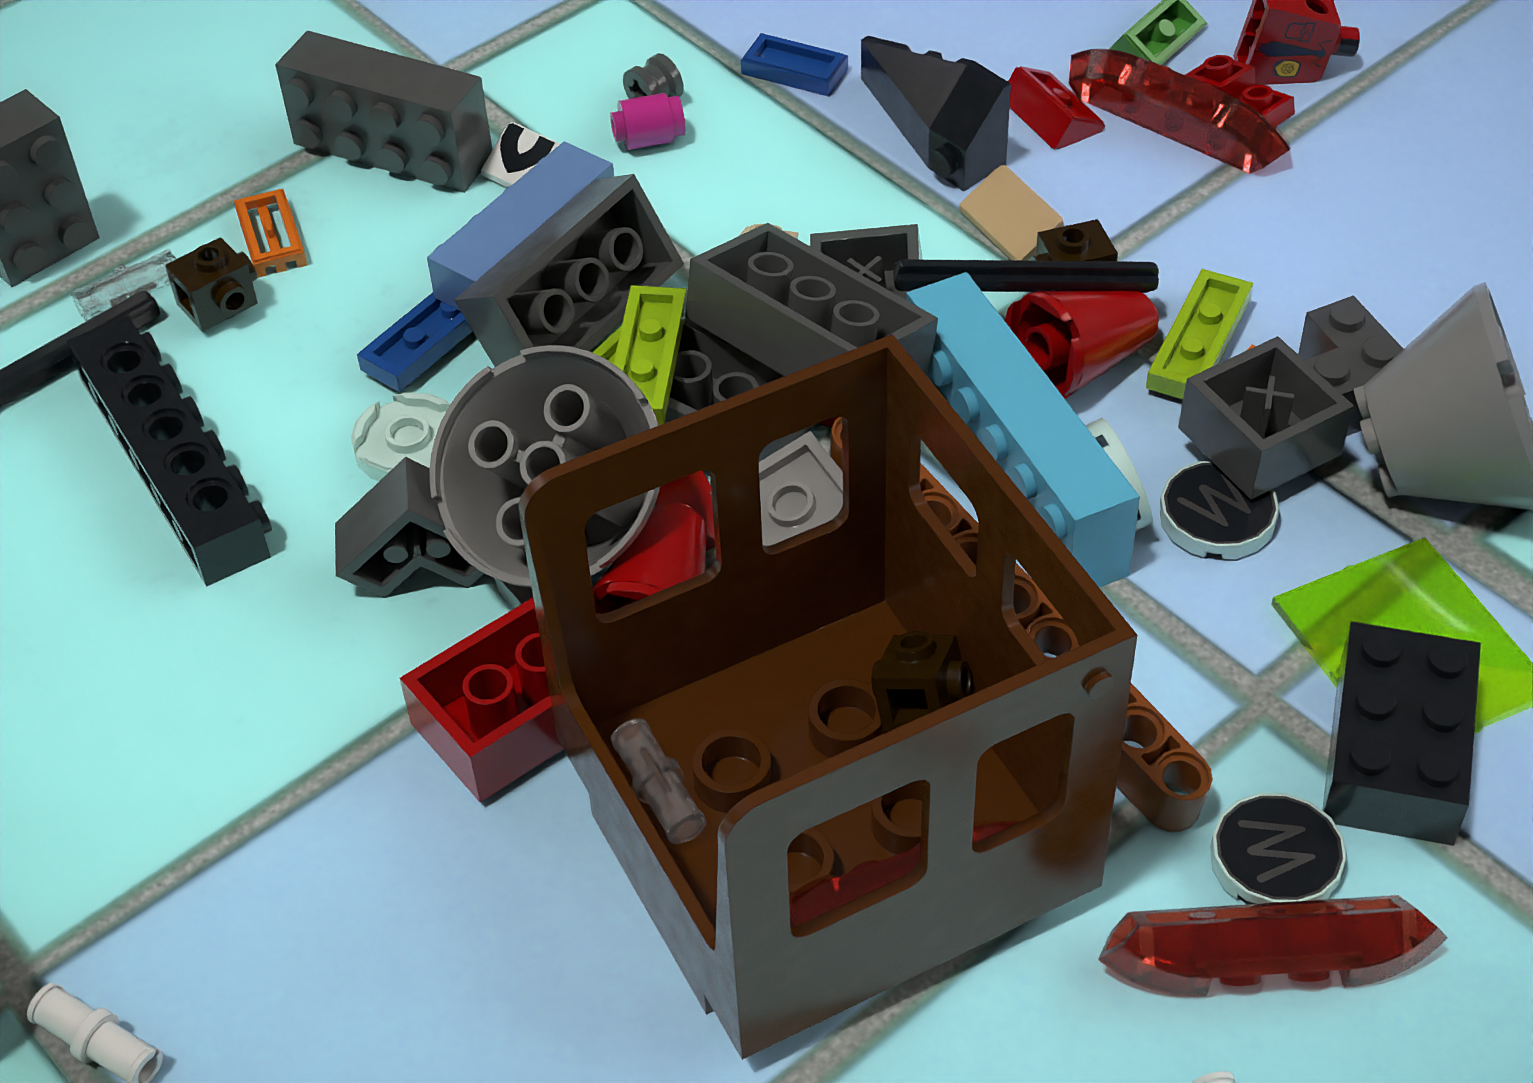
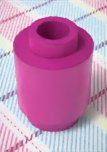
(648, 121)

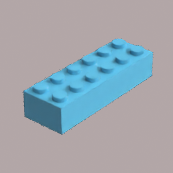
(1029, 428)

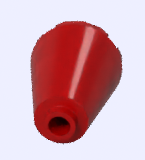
(1082, 332)
(663, 555)

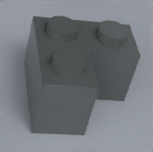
(1346, 348)
(395, 533)

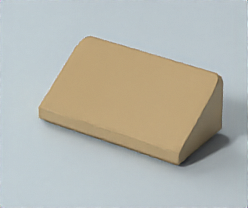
(1009, 213)

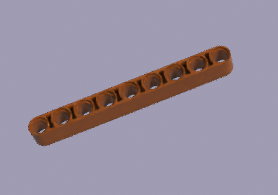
(1142, 772)

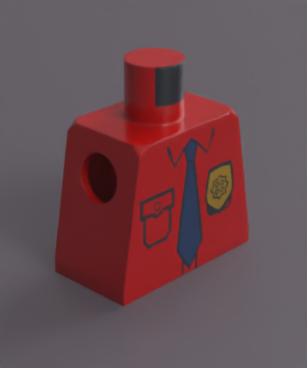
(1293, 40)

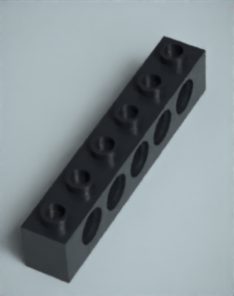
(170, 450)

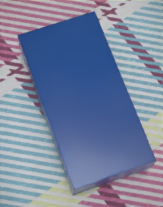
(794, 64)

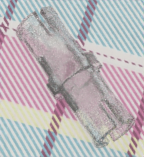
(123, 283)
(658, 781)

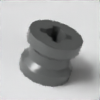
(656, 77)

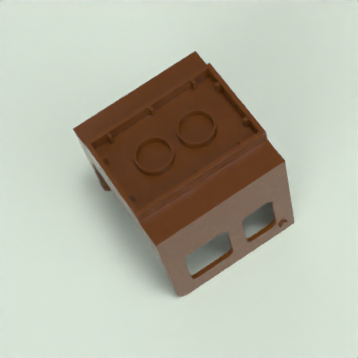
(773, 713)

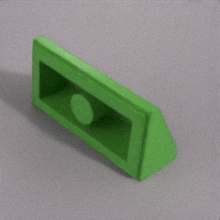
(1161, 31)

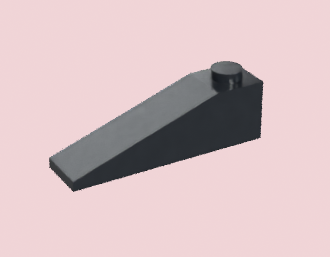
(944, 108)

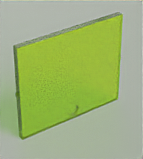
(1415, 593)

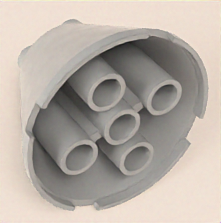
(1453, 412)
(515, 426)

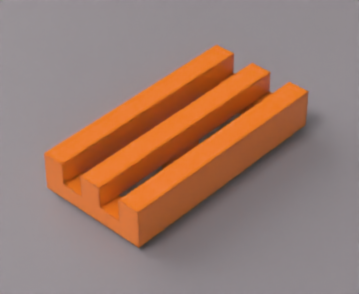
(276, 256)

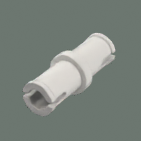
(94, 1035)

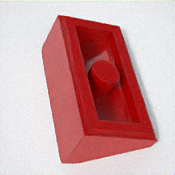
(1051, 108)

